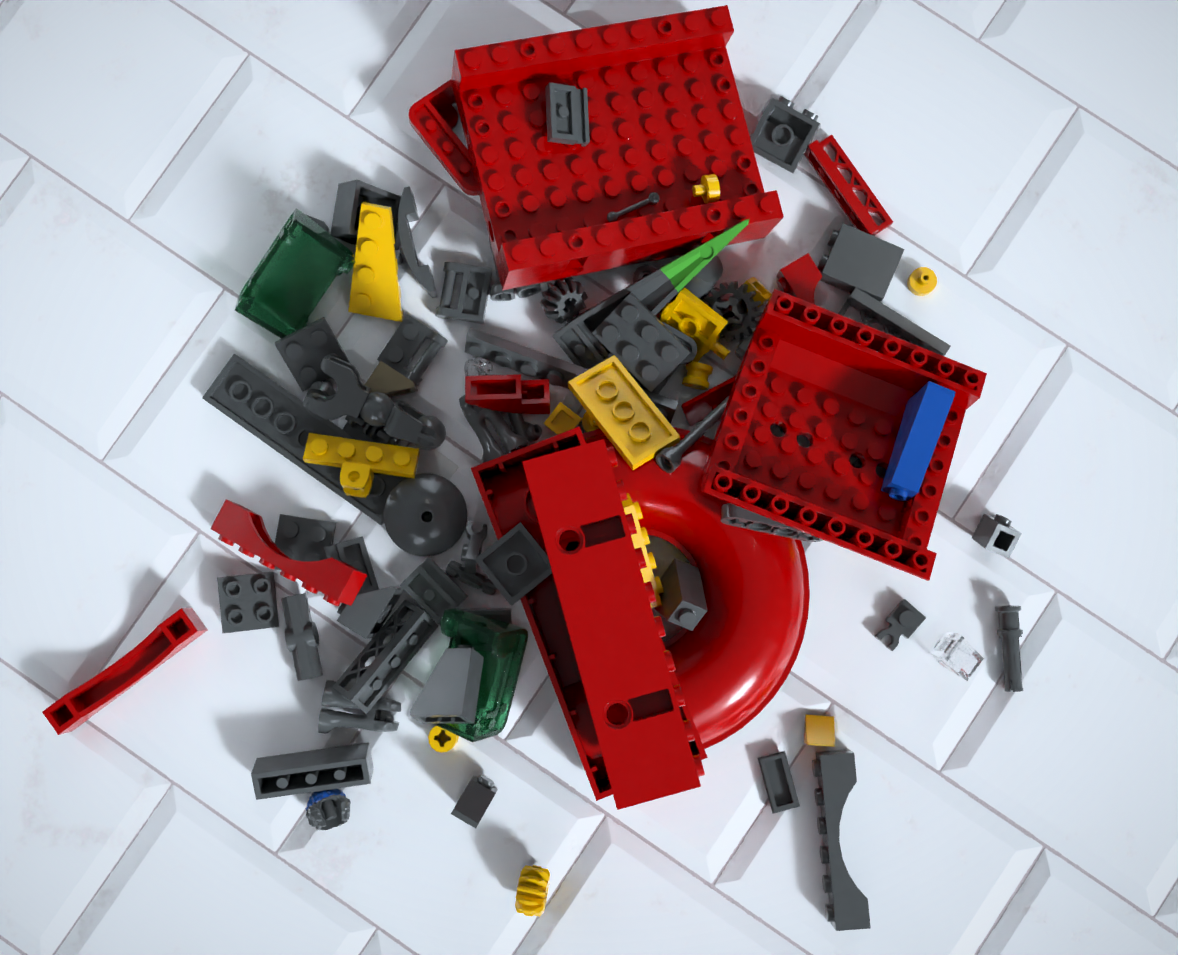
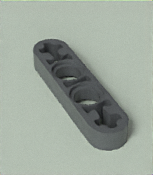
(743, 518)

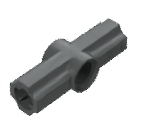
(301, 636)

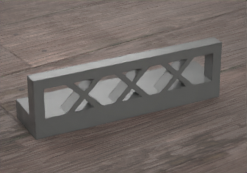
(893, 321)
(389, 657)

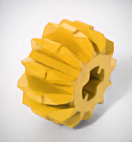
(532, 890)

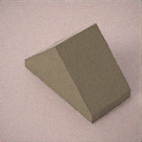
(389, 381)

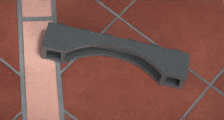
(836, 778)

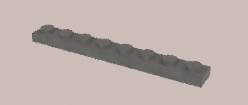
(541, 365)

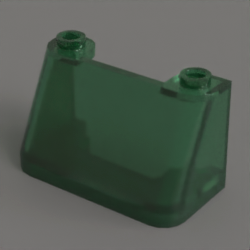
(293, 276)
(503, 654)

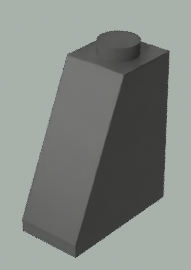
(683, 595)
(451, 689)

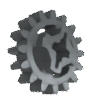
(737, 301)

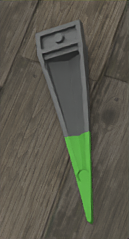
(652, 290)

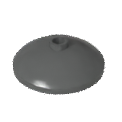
(413, 498)

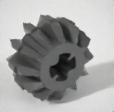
(563, 299)

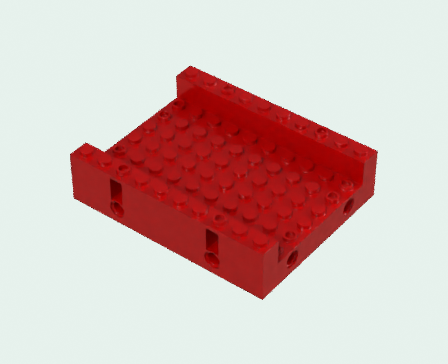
(657, 123)
(613, 624)

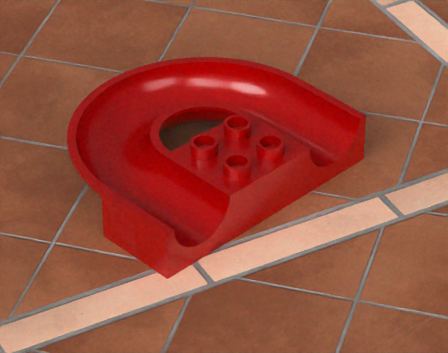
(749, 580)

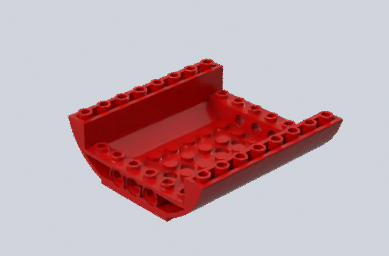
(848, 397)

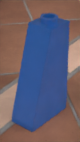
(916, 440)

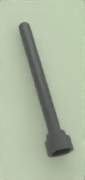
(671, 457)

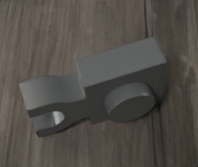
(902, 621)

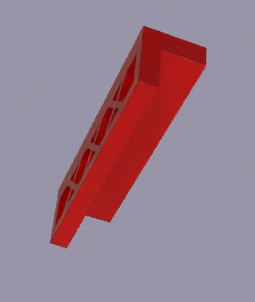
(842, 190)

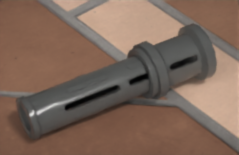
(1010, 632)

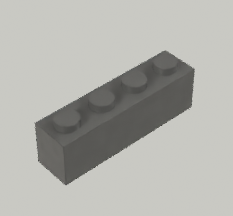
(312, 771)

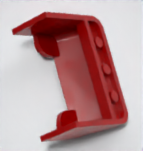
(433, 121)

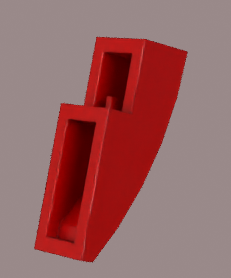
(508, 393)

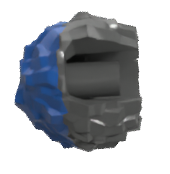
(328, 809)

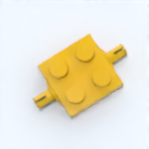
(697, 321)

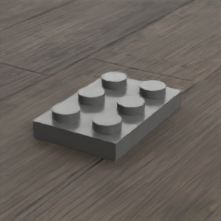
(641, 342)

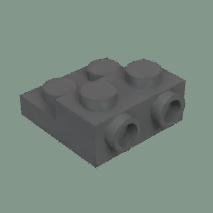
(784, 133)

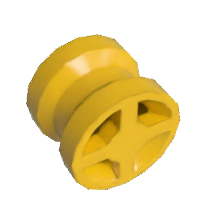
(697, 375)
(448, 739)

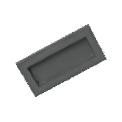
(778, 782)

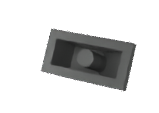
(475, 800)

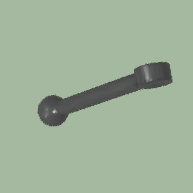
(652, 199)

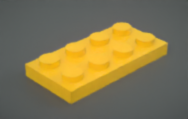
(623, 412)

